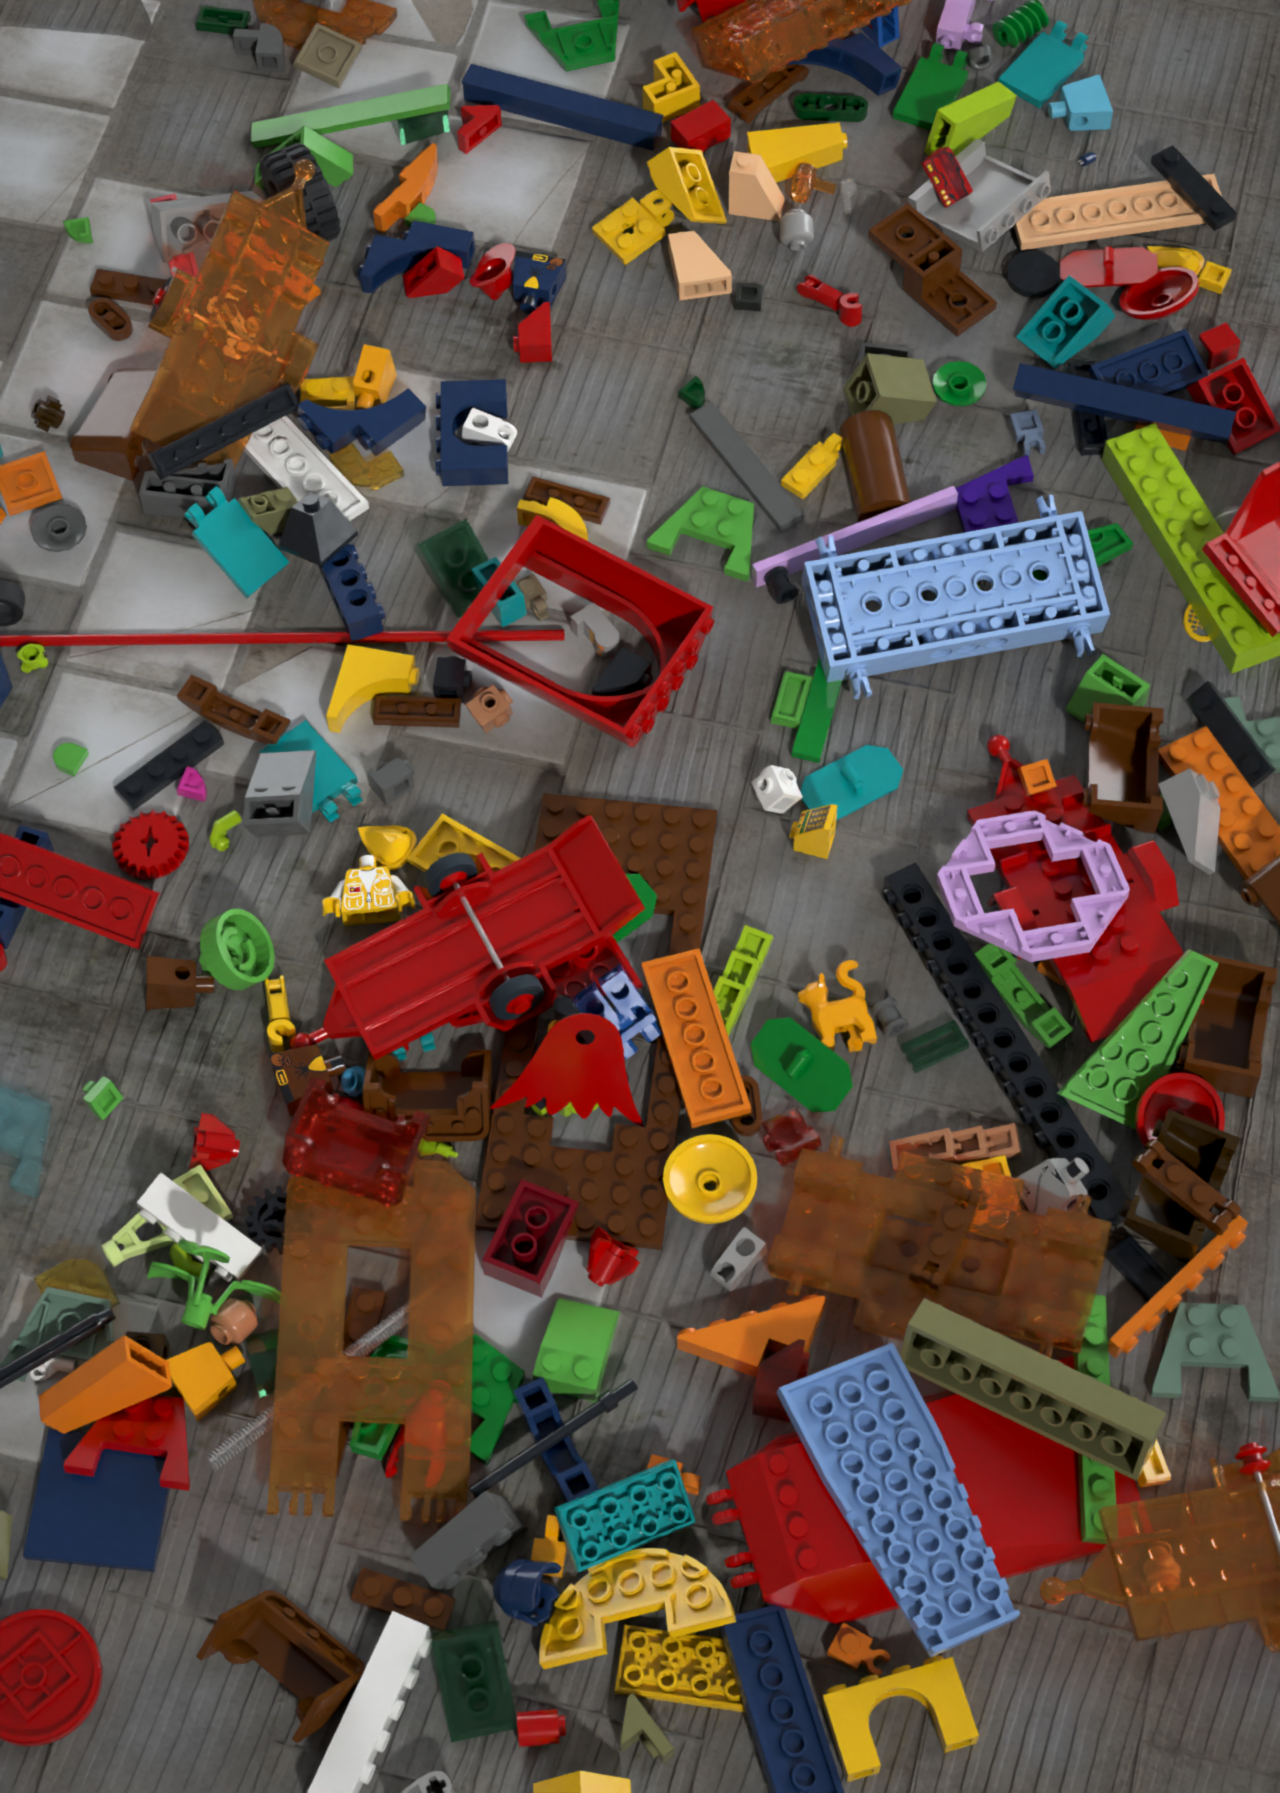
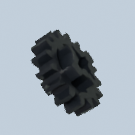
(266, 1226)

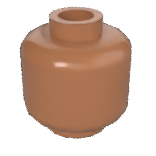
(233, 1321)

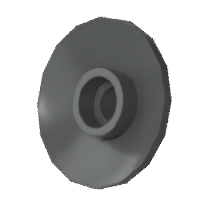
(56, 520)

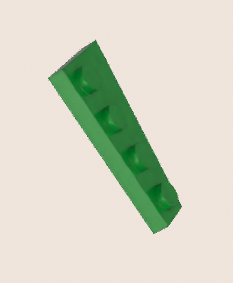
(374, 1438)

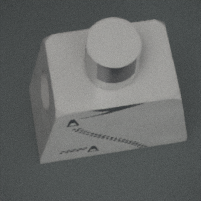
(1054, 1185)

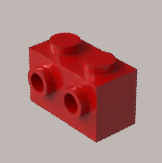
(701, 127)

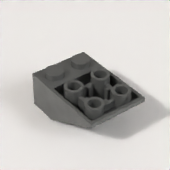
(281, 794)

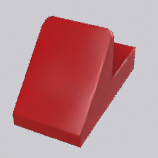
(477, 125)

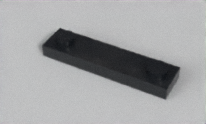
(1193, 187)
(1230, 734)

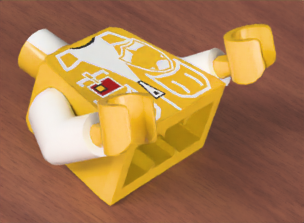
(368, 895)

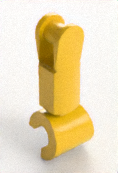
(278, 1014)

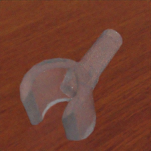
(847, 188)

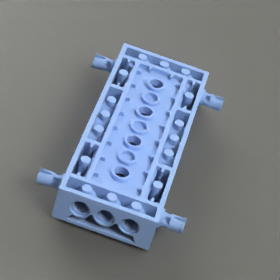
(962, 617)

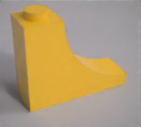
(367, 674)

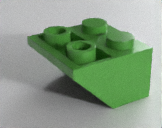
(1107, 684)

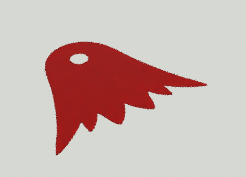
(577, 1072)

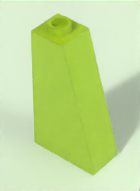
(970, 118)

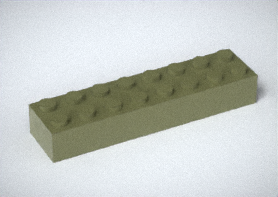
(1031, 1389)

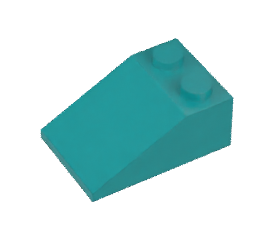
(1066, 323)

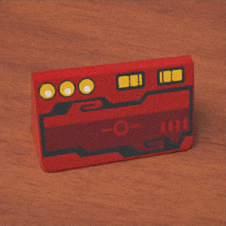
(946, 176)

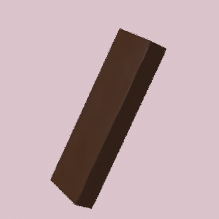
(588, 505)
(417, 711)

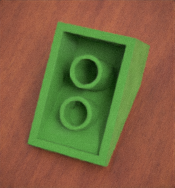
(576, 1349)

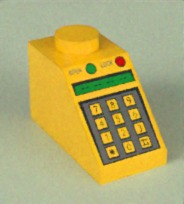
(815, 831)

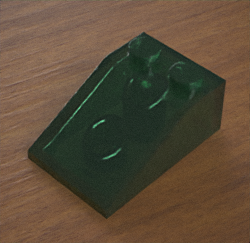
(449, 563)
(474, 1680)

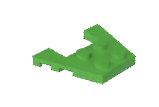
(713, 519)

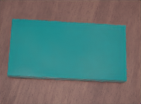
(624, 1515)

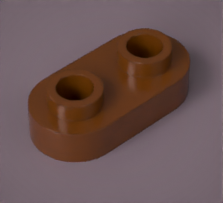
(114, 323)
(755, 1116)

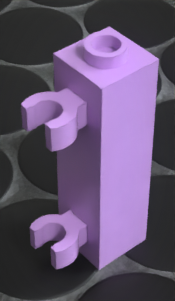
(955, 25)

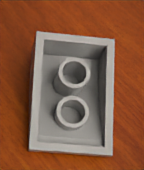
(1195, 815)

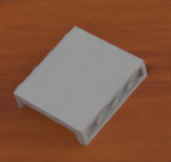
(997, 201)

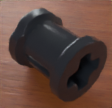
(780, 584)

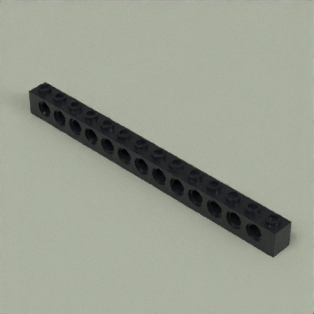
(912, 884)

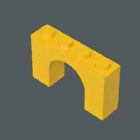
(933, 1685)

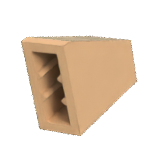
(753, 189)
(697, 267)

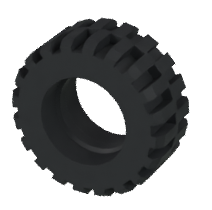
(319, 204)

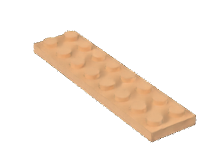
(1106, 214)

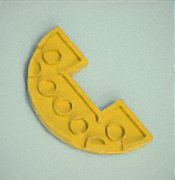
(630, 1587)

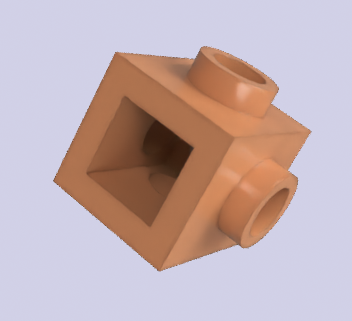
(490, 707)

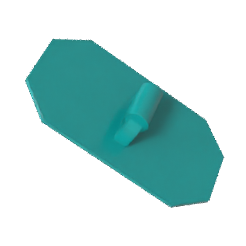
(853, 780)

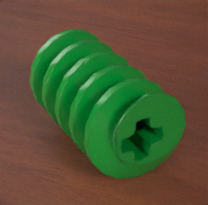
(1020, 24)

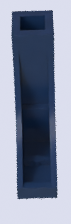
(859, 59)
(393, 256)
(373, 426)

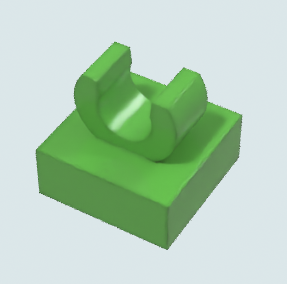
(101, 1097)

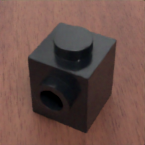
(451, 677)

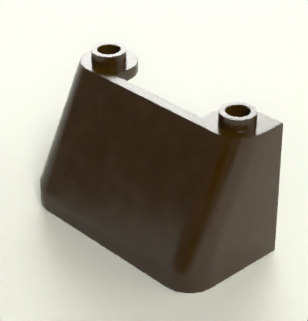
(1158, 1216)

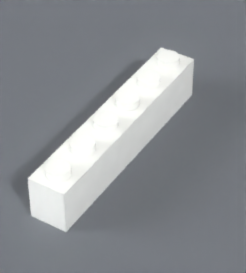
(373, 1707)

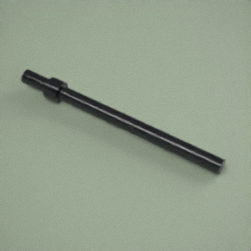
(606, 1403)

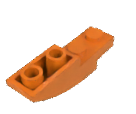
(415, 187)

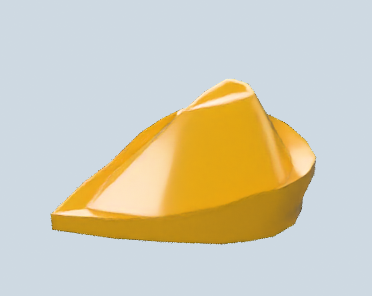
(1178, 257)
(389, 844)

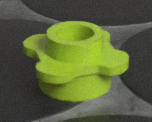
(32, 651)

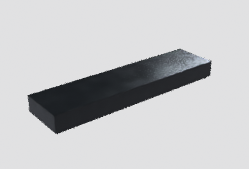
(1090, 427)

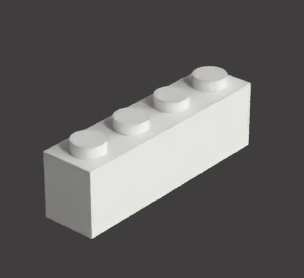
(193, 1221)

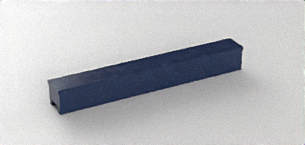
(562, 107)
(1124, 403)

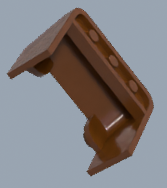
(292, 1651)

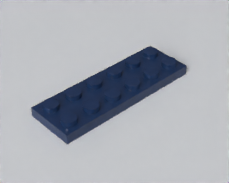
(780, 1703)

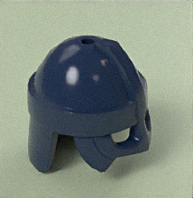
(520, 1589)

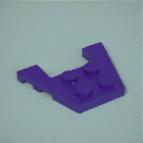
(987, 499)

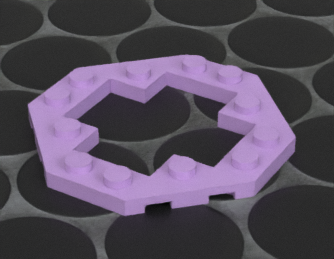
(1002, 927)

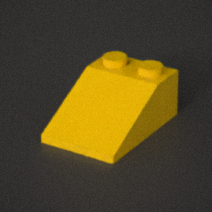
(687, 183)

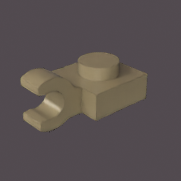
(534, 596)

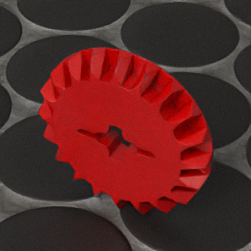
(165, 855)

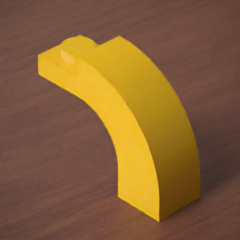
(555, 512)

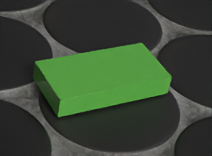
(791, 699)

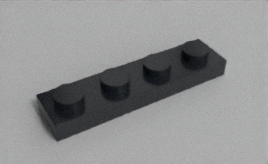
(168, 765)

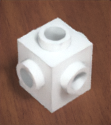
(776, 789)

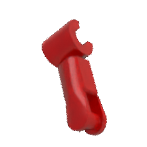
(849, 308)

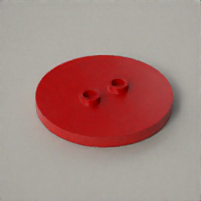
(46, 1676)

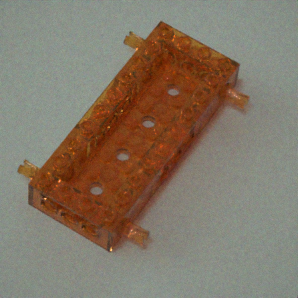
(771, 33)

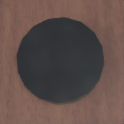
(1033, 274)

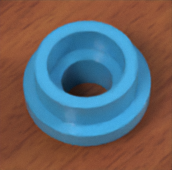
(353, 1080)

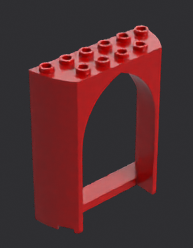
(662, 613)

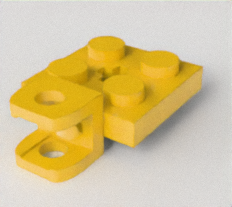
(643, 218)

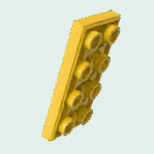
(677, 1669)

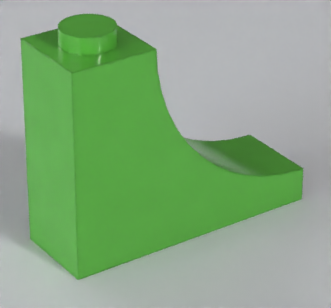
(333, 160)

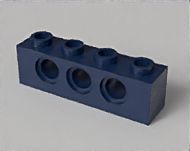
(352, 594)

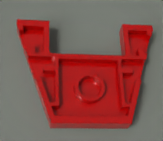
(146, 1428)

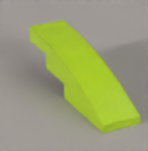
(740, 974)

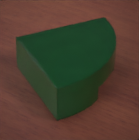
(693, 393)

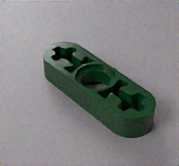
(847, 101)

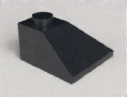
(316, 530)

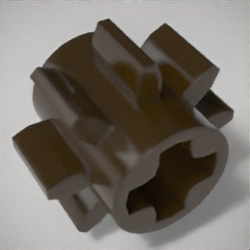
(47, 413)

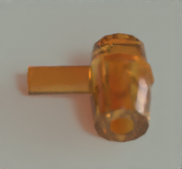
(805, 180)

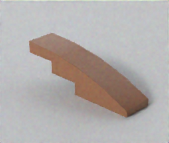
(960, 1146)

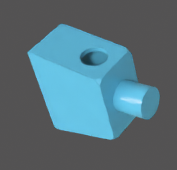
(1083, 105)

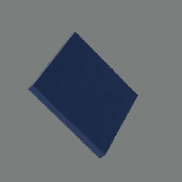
(100, 1518)

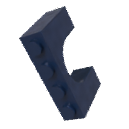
(461, 462)

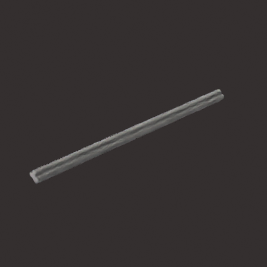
(266, 1419)

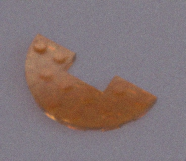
(296, 20)

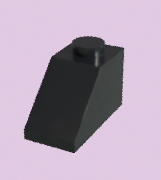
(624, 675)

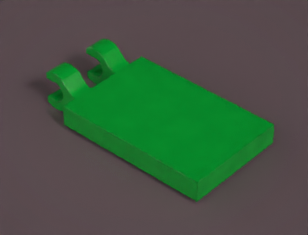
(931, 88)

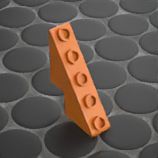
(745, 1341)

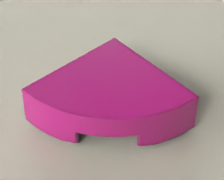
(192, 785)

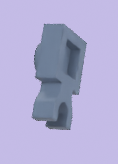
(1028, 428)

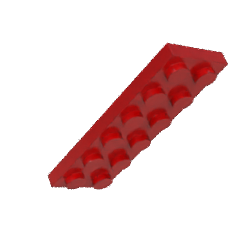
(75, 892)

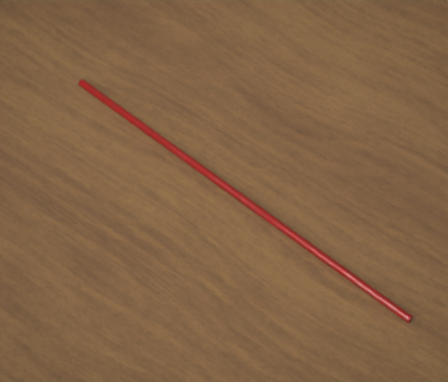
(271, 638)

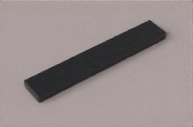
(223, 431)

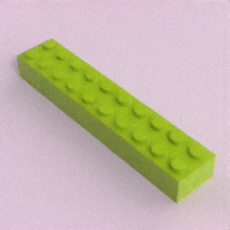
(1178, 529)

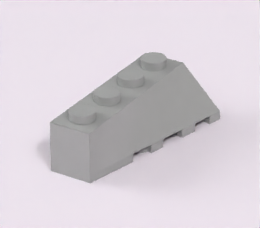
(188, 222)

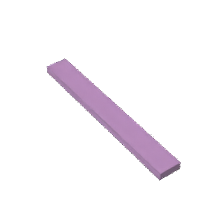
(862, 532)

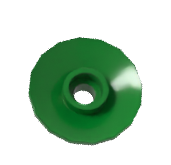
(959, 375)

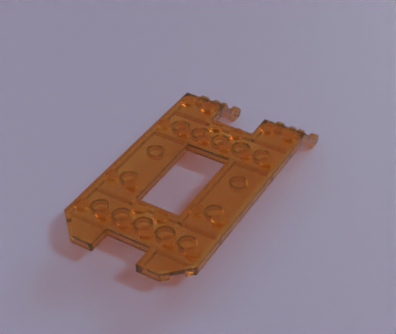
(424, 1391)

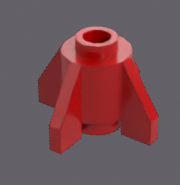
(213, 1143)
(609, 1259)

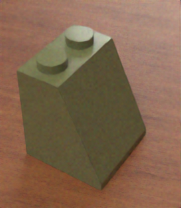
(891, 386)

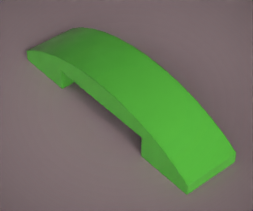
(1021, 998)

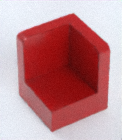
(1221, 345)

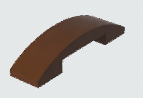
(231, 714)

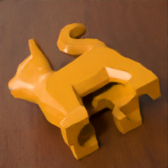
(841, 1015)

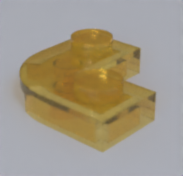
(370, 474)
(78, 1277)

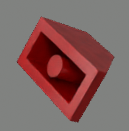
(434, 274)
(534, 336)

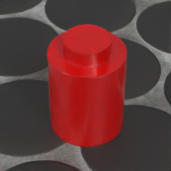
(540, 1727)

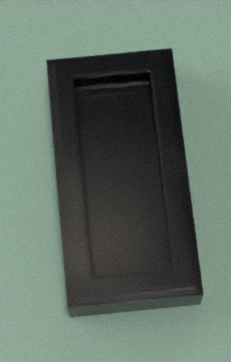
(1138, 1267)

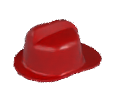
(494, 271)

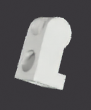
(487, 430)

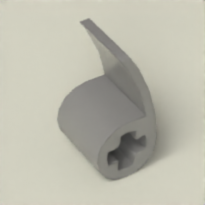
(425, 1783)

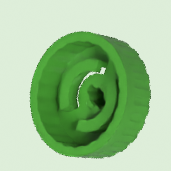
(227, 941)

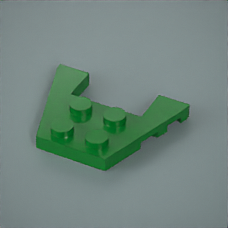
(581, 43)
(492, 1396)

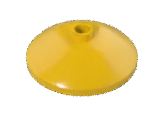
(715, 1162)

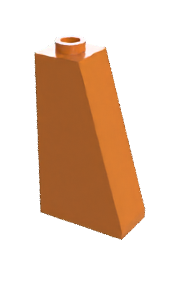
(103, 1385)

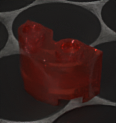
(788, 1135)

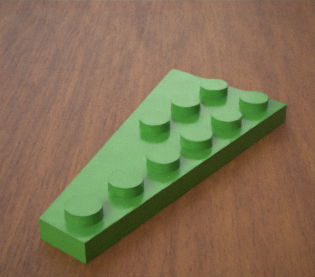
(1142, 1043)

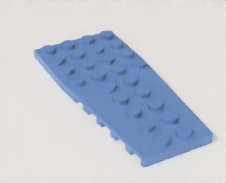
(900, 1495)

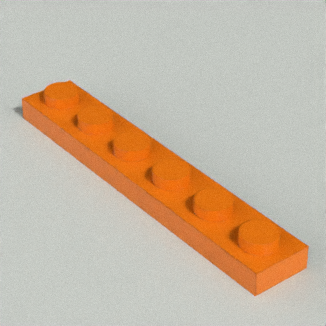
(1170, 1295)

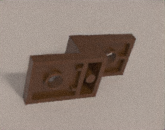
(932, 269)

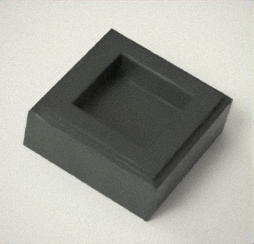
(748, 297)

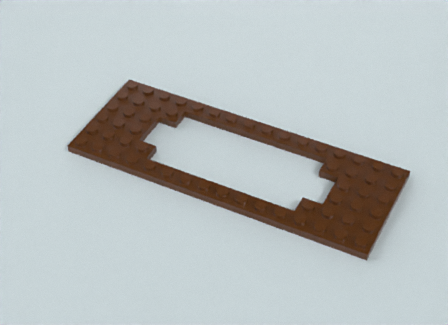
(625, 1186)

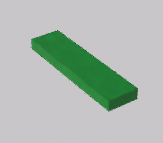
(816, 717)

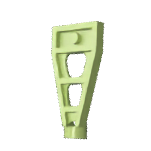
(196, 1184)

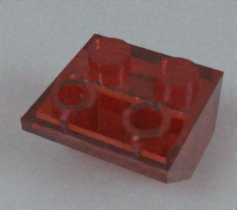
(774, 1372)

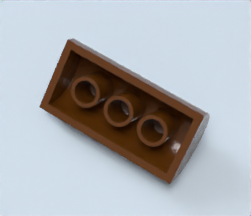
(873, 464)

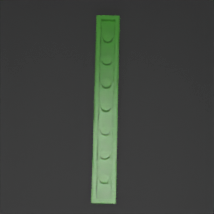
(353, 114)

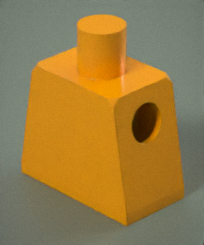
(373, 377)
(204, 1376)

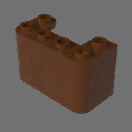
(1230, 1028)

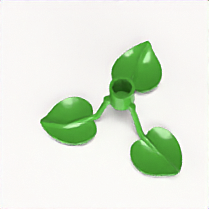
(199, 1304)

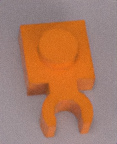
(853, 1648)

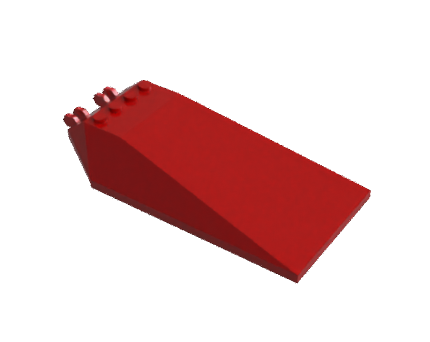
(816, 1566)

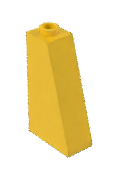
(788, 147)

